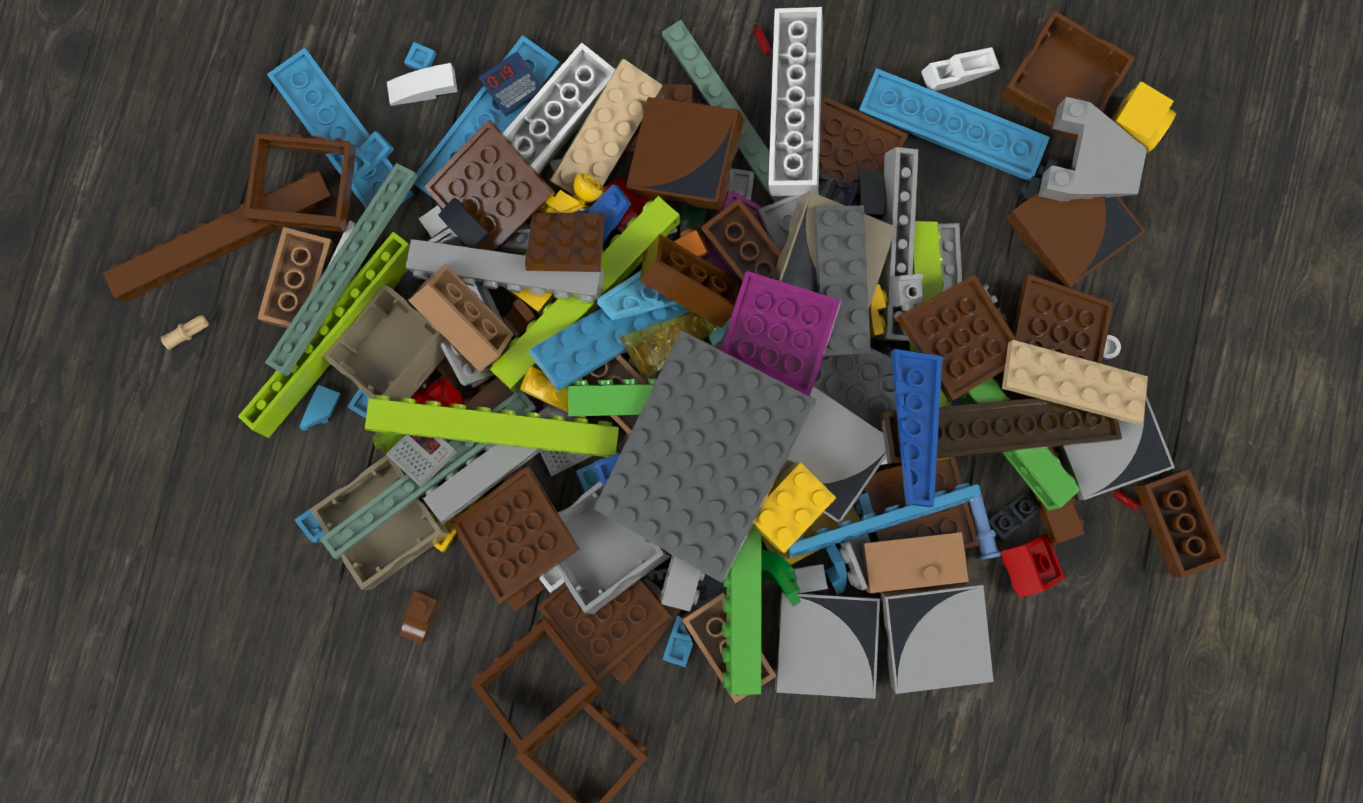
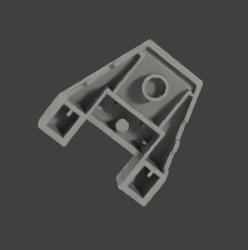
(1104, 159)

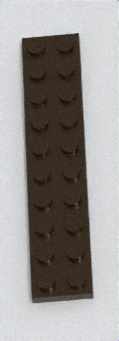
(1007, 428)

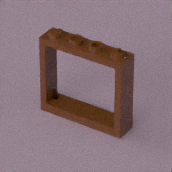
(297, 143)
(560, 715)
(618, 731)

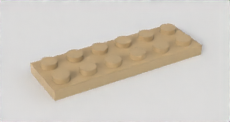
(607, 127)
(1075, 382)

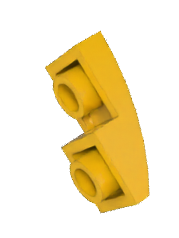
(876, 321)

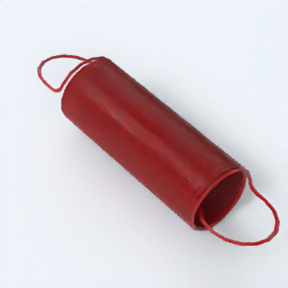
(762, 40)
(1127, 500)

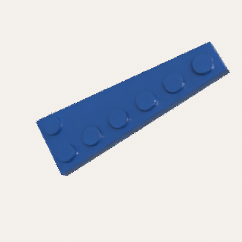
(917, 406)

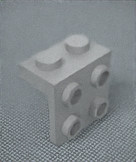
(463, 368)
(851, 554)

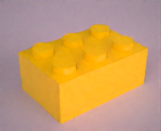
(792, 506)

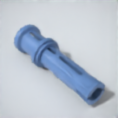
(984, 533)

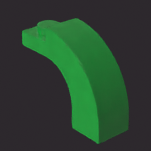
(781, 573)

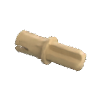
(184, 332)

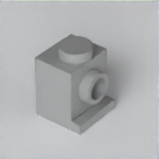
(900, 287)

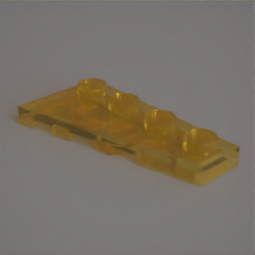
(653, 344)

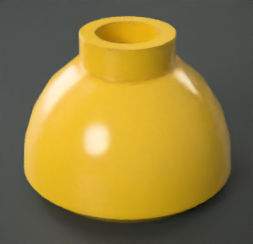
(587, 188)

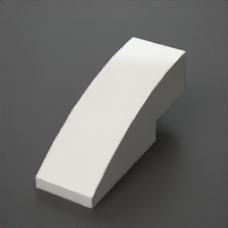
(960, 69)
(422, 84)

